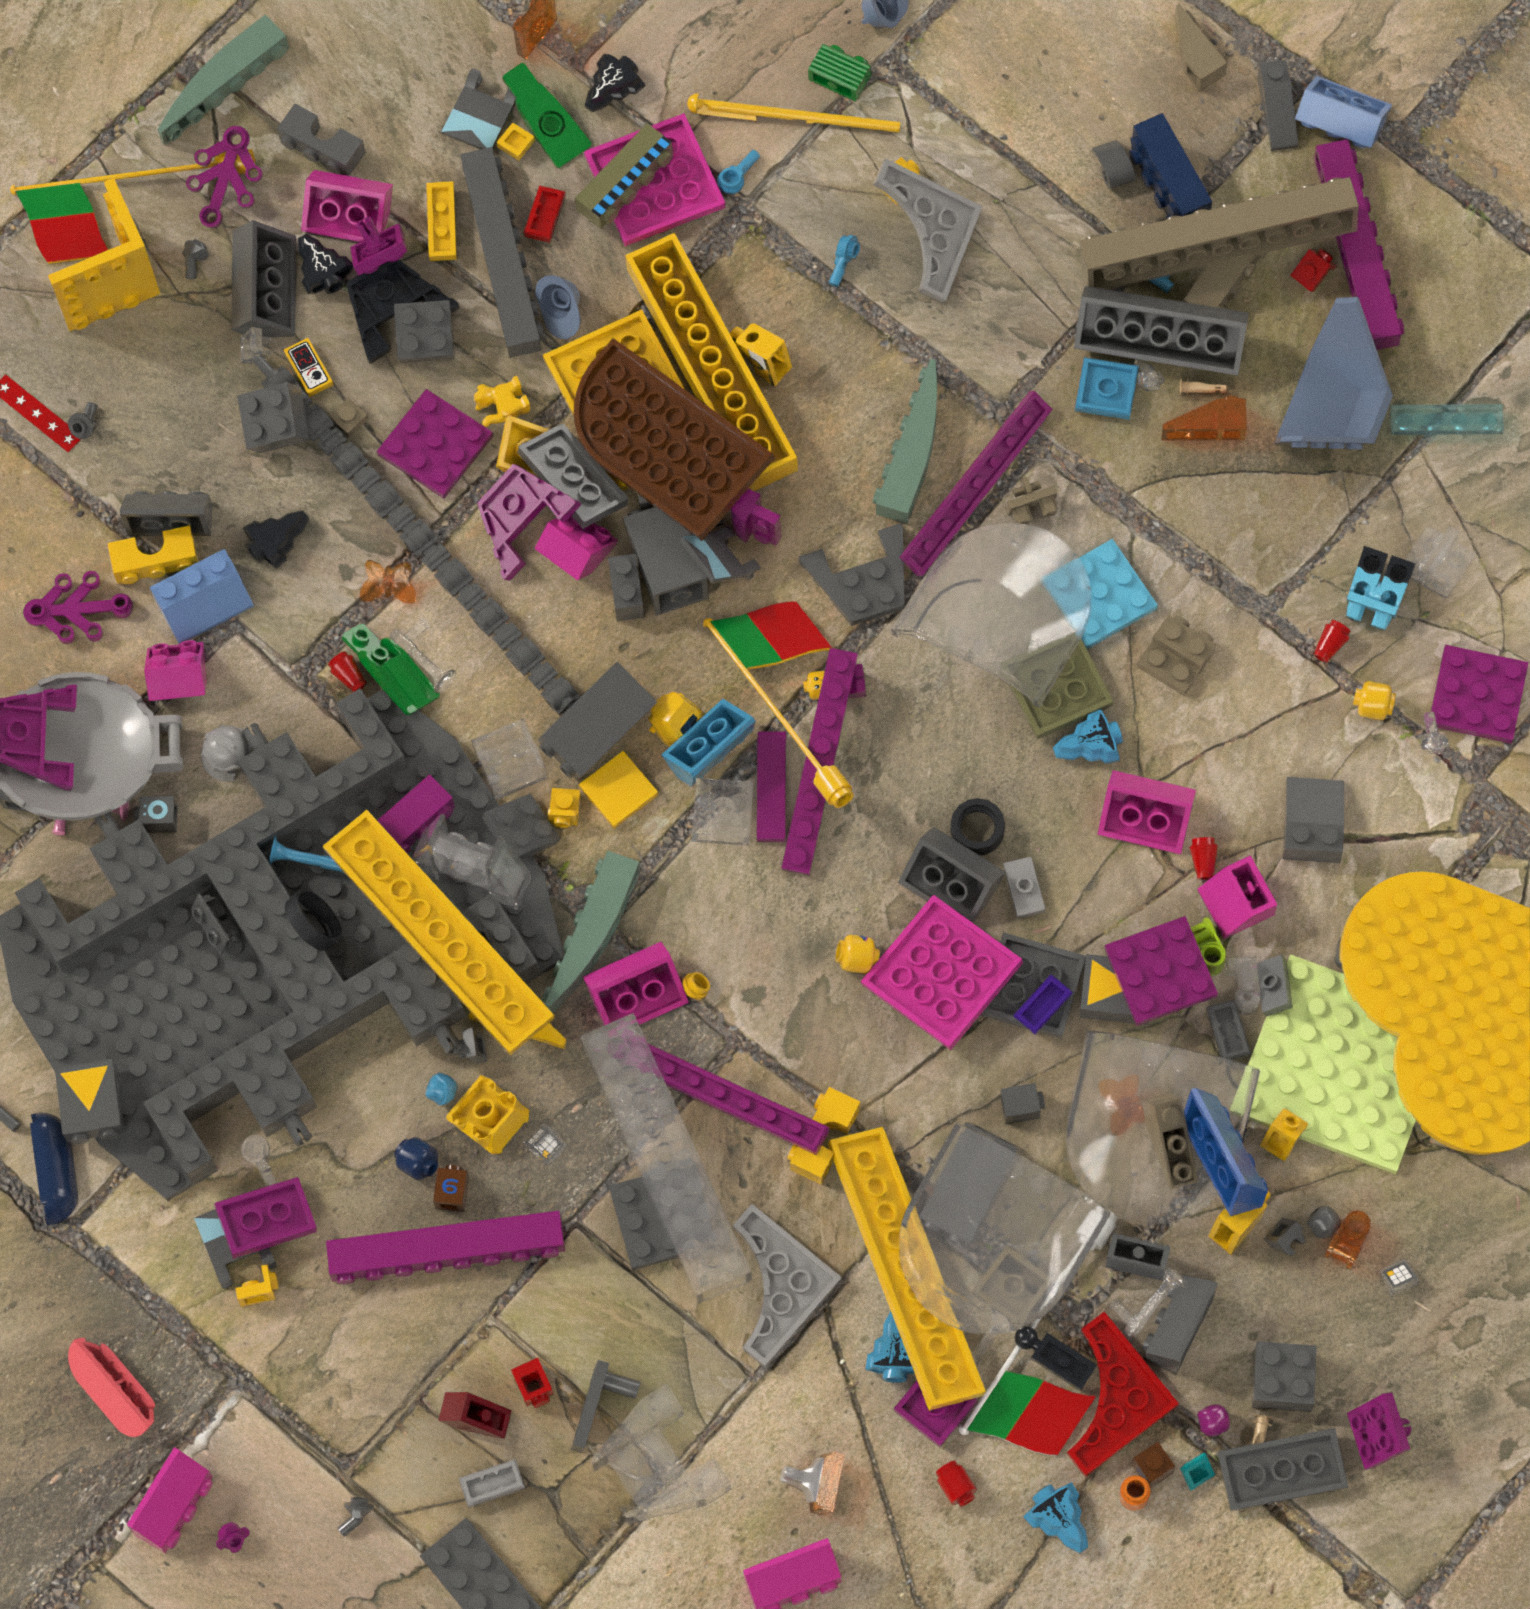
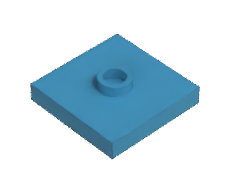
(1106, 388)

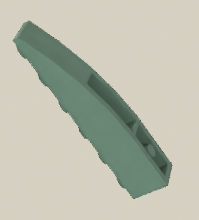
(224, 74)
(911, 453)
(594, 925)

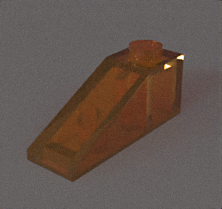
(1213, 421)

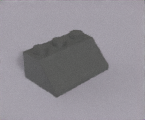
(152, 513)
(951, 873)
(1179, 1324)

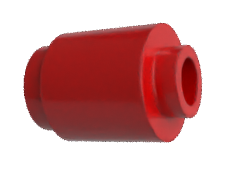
(956, 1483)

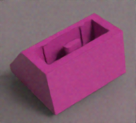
(575, 548)
(175, 670)
(1238, 897)

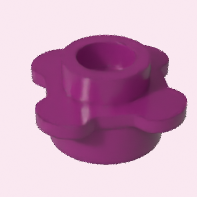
(231, 1537)

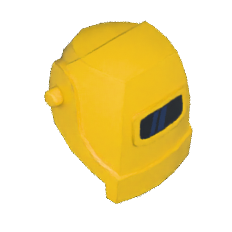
(673, 717)

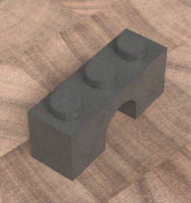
(338, 154)

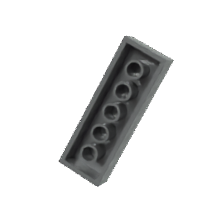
(1161, 330)

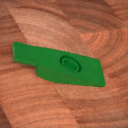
(546, 117)
(391, 669)

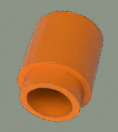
(1134, 1493)

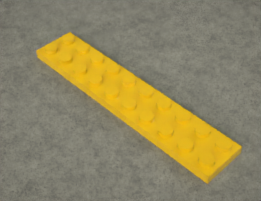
(438, 932)
(879, 1204)

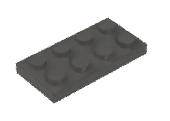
(566, 465)
(1282, 1469)
(475, 1572)

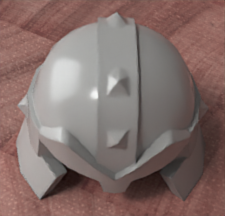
(223, 750)

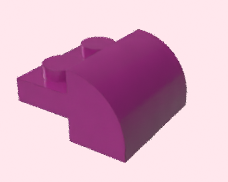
(752, 518)

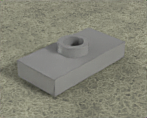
(1024, 887)
(492, 1483)

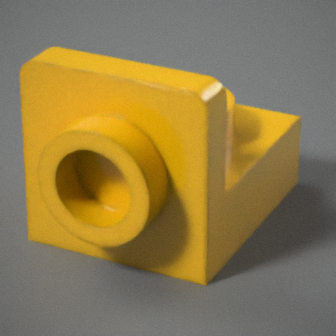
(564, 807)
(1283, 1134)
(255, 1292)

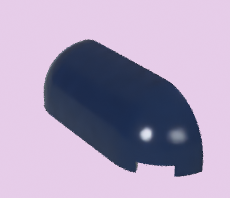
(53, 1167)

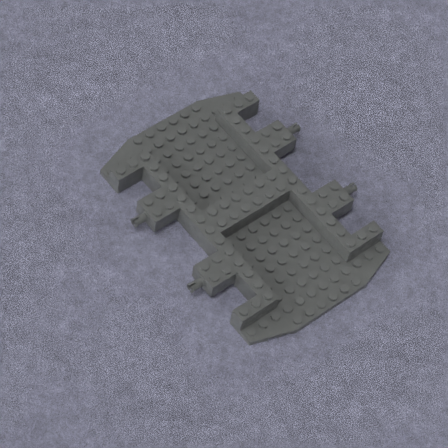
(204, 1025)

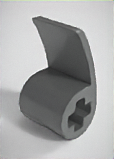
(1114, 164)

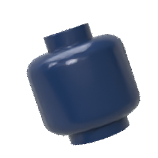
(416, 1158)

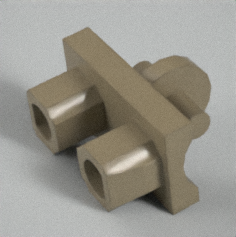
(1020, 507)

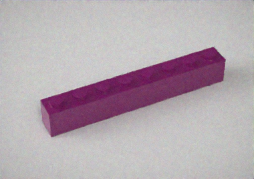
(1359, 249)
(445, 1247)

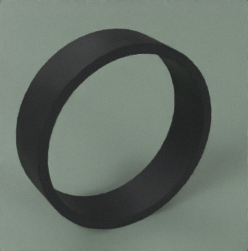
(305, 928)

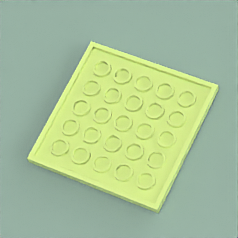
(1331, 1071)

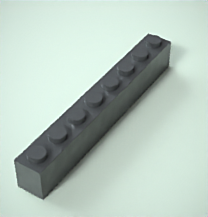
(501, 252)

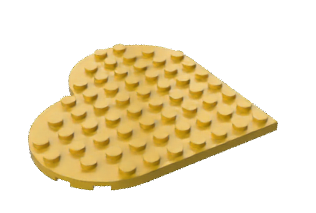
(1453, 984)

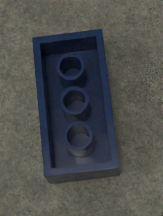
(1167, 168)

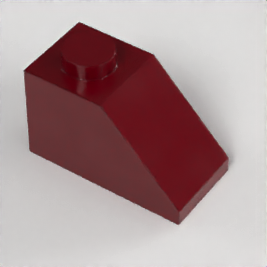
(474, 1414)

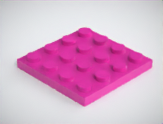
(677, 192)
(942, 972)

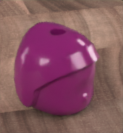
(1214, 1420)

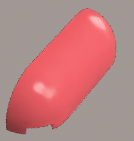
(111, 1387)

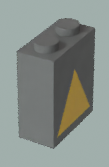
(1102, 994)
(89, 1101)

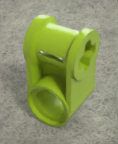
(1209, 945)

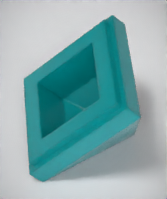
(1197, 1471)

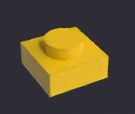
(515, 141)

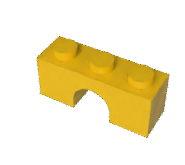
(131, 564)
(838, 1113)

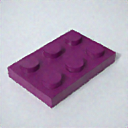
(265, 1217)

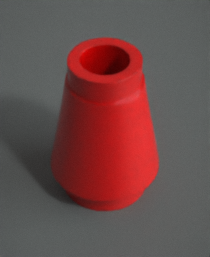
(1331, 640)
(347, 671)
(1204, 856)

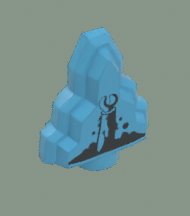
(1092, 740)
(890, 1355)
(1059, 1516)

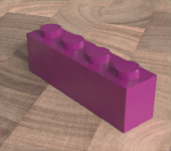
(416, 812)

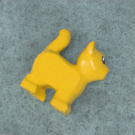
(504, 398)

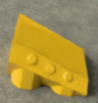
(488, 1115)

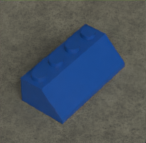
(1223, 1153)

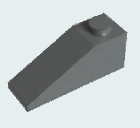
(1277, 104)

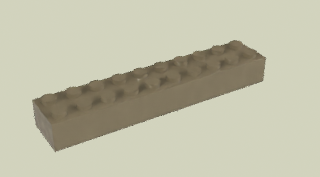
(1219, 234)

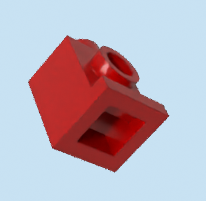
(532, 1373)

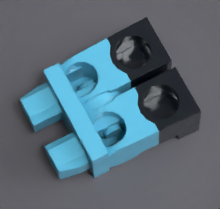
(1378, 596)

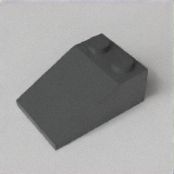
(1314, 820)

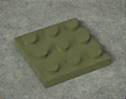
(1072, 697)

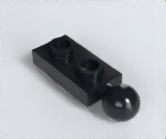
(1056, 1357)

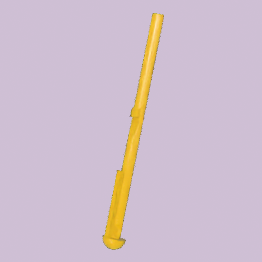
(750, 112)

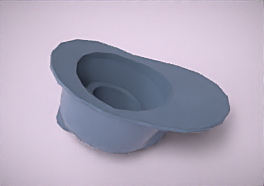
(883, 12)
(559, 305)

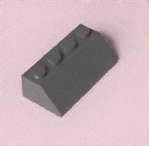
(263, 280)

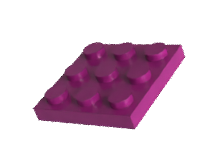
(435, 443)
(1479, 693)
(1160, 970)

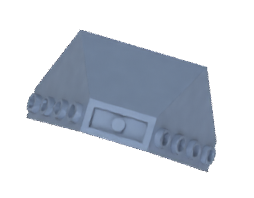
(1341, 386)

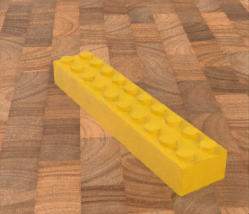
(707, 349)

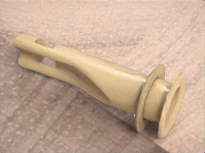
(1198, 387)
(1261, 1428)

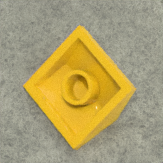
(514, 434)

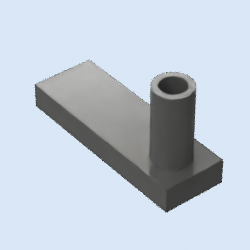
(600, 1380)

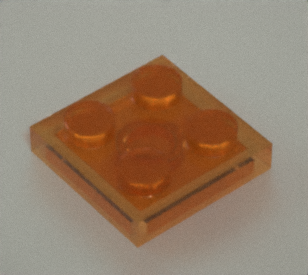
(534, 26)

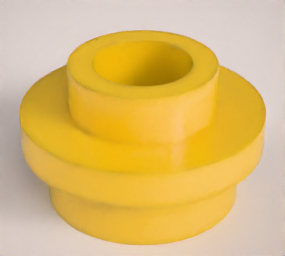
(696, 985)

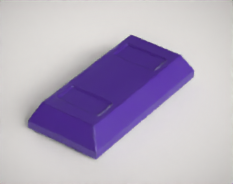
(1043, 1004)

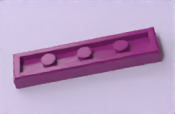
(771, 786)

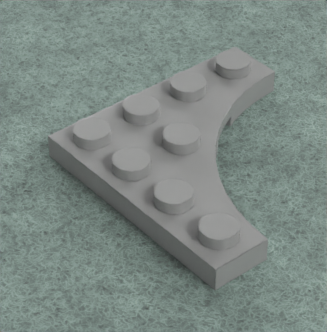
(940, 219)
(792, 1281)

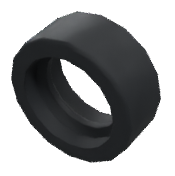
(981, 806)

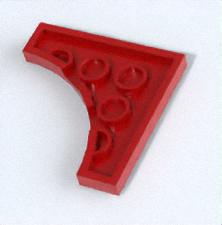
(1128, 1401)

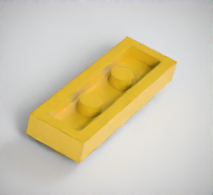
(441, 221)

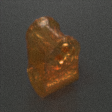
(1348, 1244)

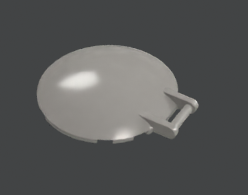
(108, 740)

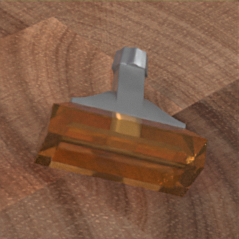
(818, 1481)

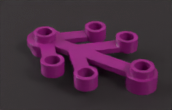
(224, 172)
(73, 608)

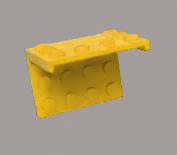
(110, 279)

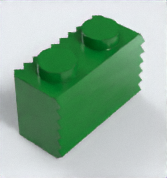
(839, 71)

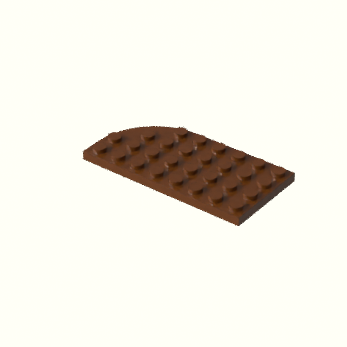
(664, 440)

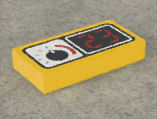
(308, 367)

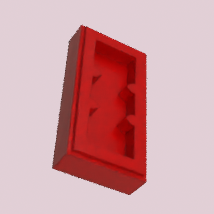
(544, 214)

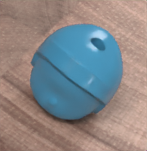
(441, 1089)

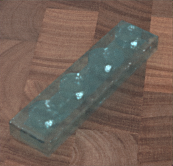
(1446, 419)

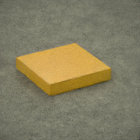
(618, 789)

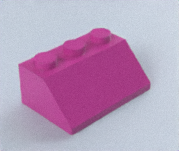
(339, 202)
(1146, 812)
(638, 985)
(170, 1501)
(793, 1576)

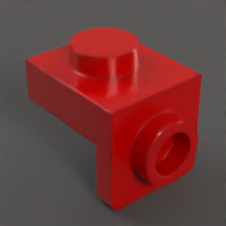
(1313, 268)

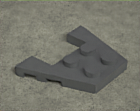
(866, 589)

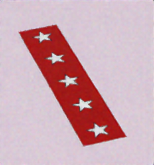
(37, 413)

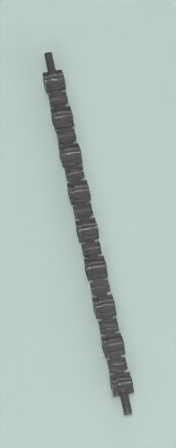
(421, 540)

